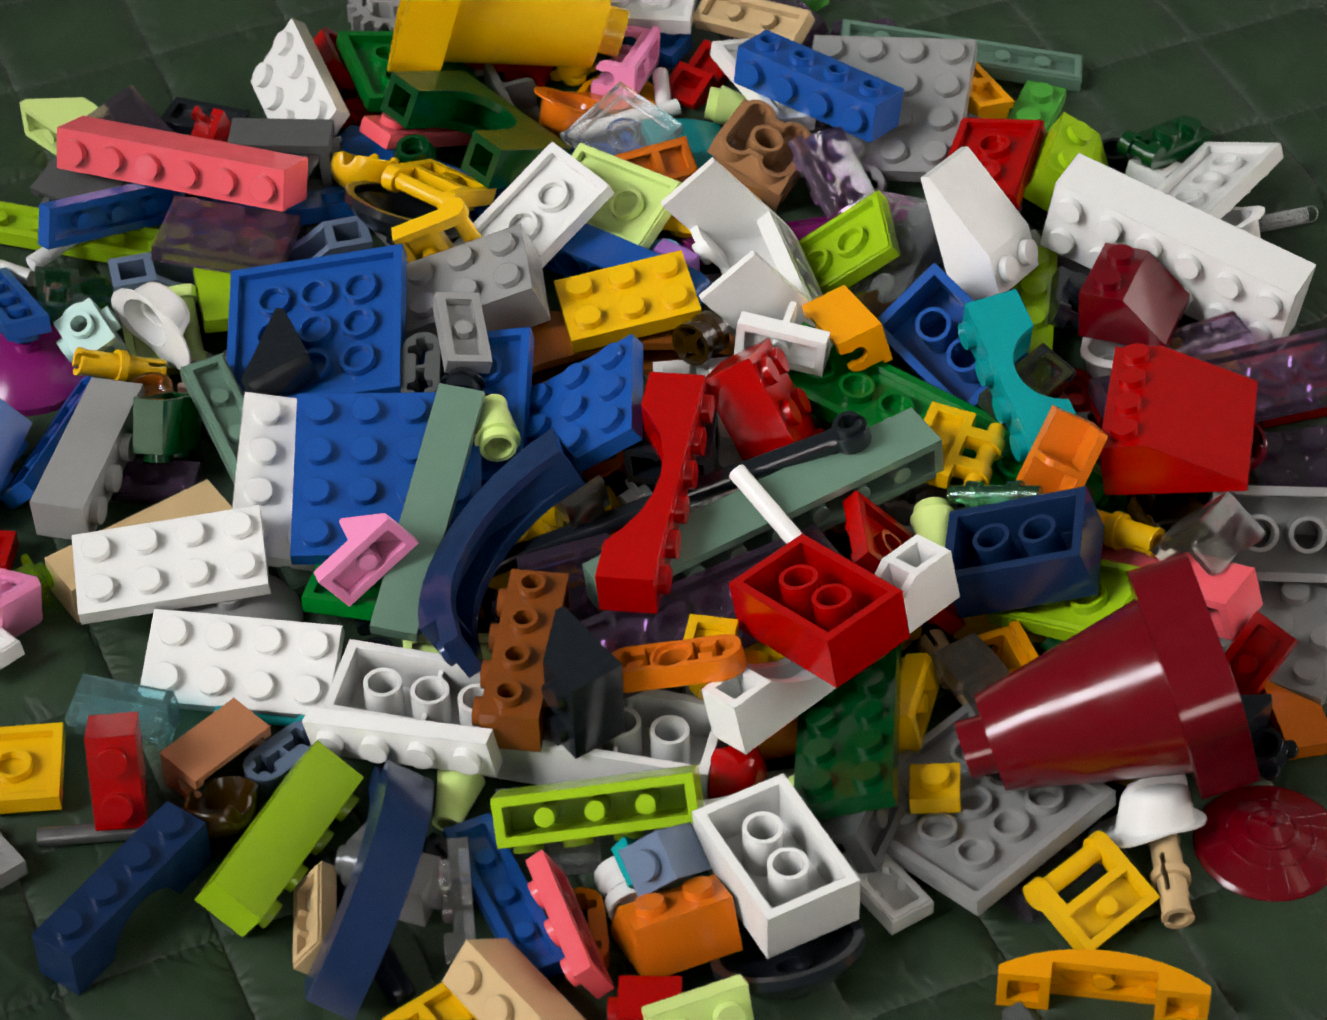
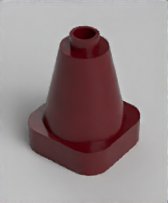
(1121, 700)

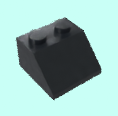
(580, 687)

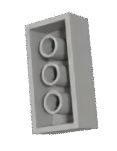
(497, 266)

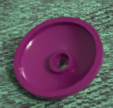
(35, 374)

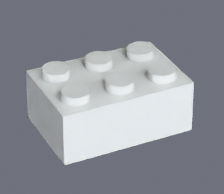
(777, 865)

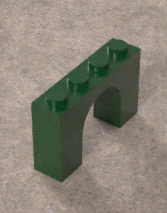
(502, 136)

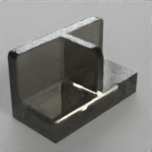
(1212, 534)

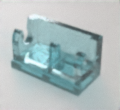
(156, 707)

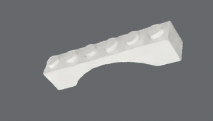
(775, 693)

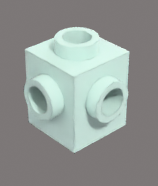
(89, 328)

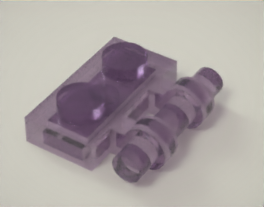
(831, 170)

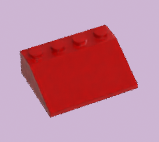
(1175, 424)

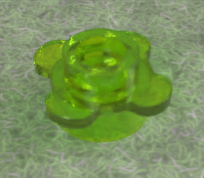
(42, 574)

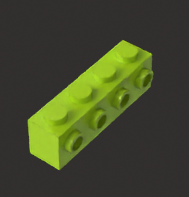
(594, 808)
(280, 839)

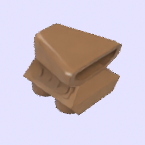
(757, 151)

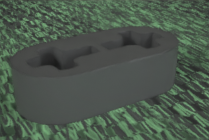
(412, 372)

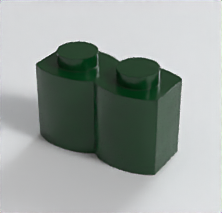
(165, 426)

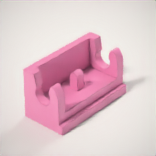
(633, 64)

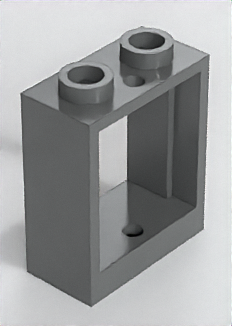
(291, 137)

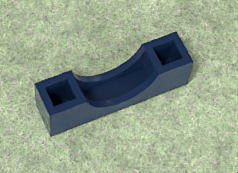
(84, 931)

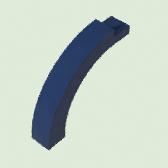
(482, 539)
(376, 890)

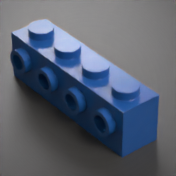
(818, 85)

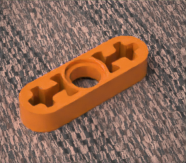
(696, 661)

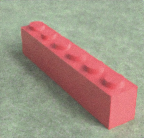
(182, 163)

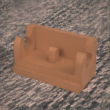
(211, 746)

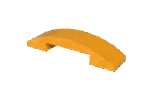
(1103, 976)

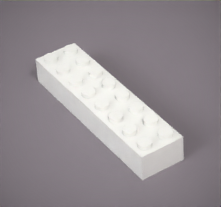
(401, 682)

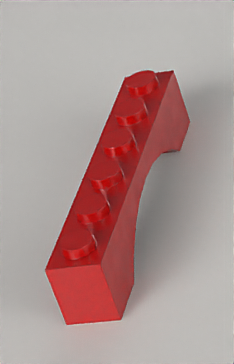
(637, 558)

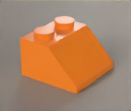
(678, 927)

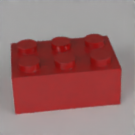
(760, 400)
(820, 610)

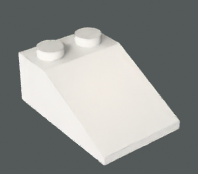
(977, 227)

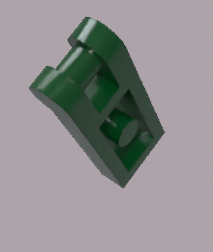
(1165, 142)

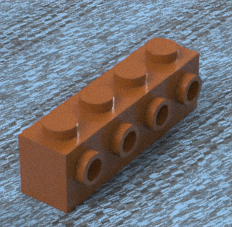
(515, 674)

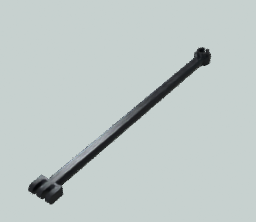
(847, 435)

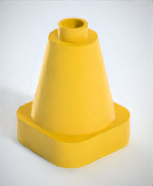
(504, 33)

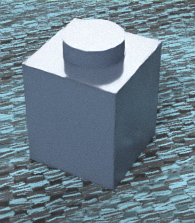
(664, 859)

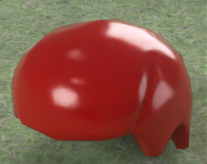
(735, 771)

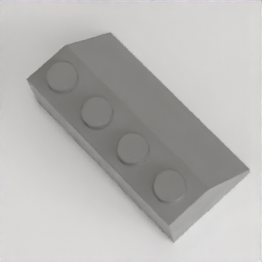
(1294, 532)

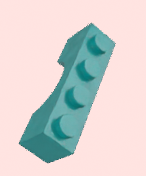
(998, 335)

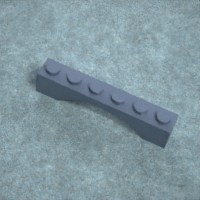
(325, 239)

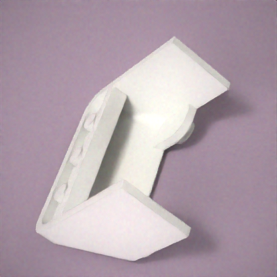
(748, 242)

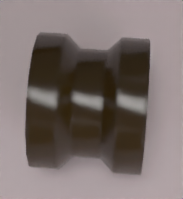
(700, 338)

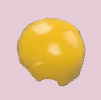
(352, 168)

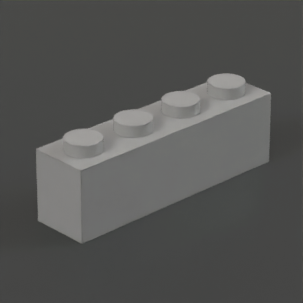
(87, 461)

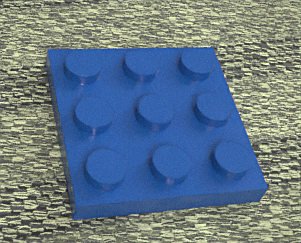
(593, 403)

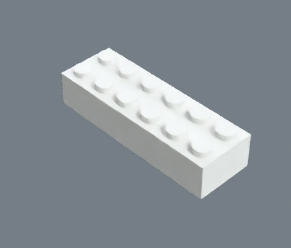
(1209, 257)

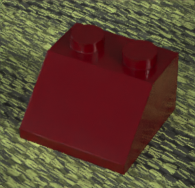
(1130, 298)

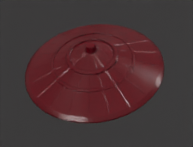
(1264, 843)

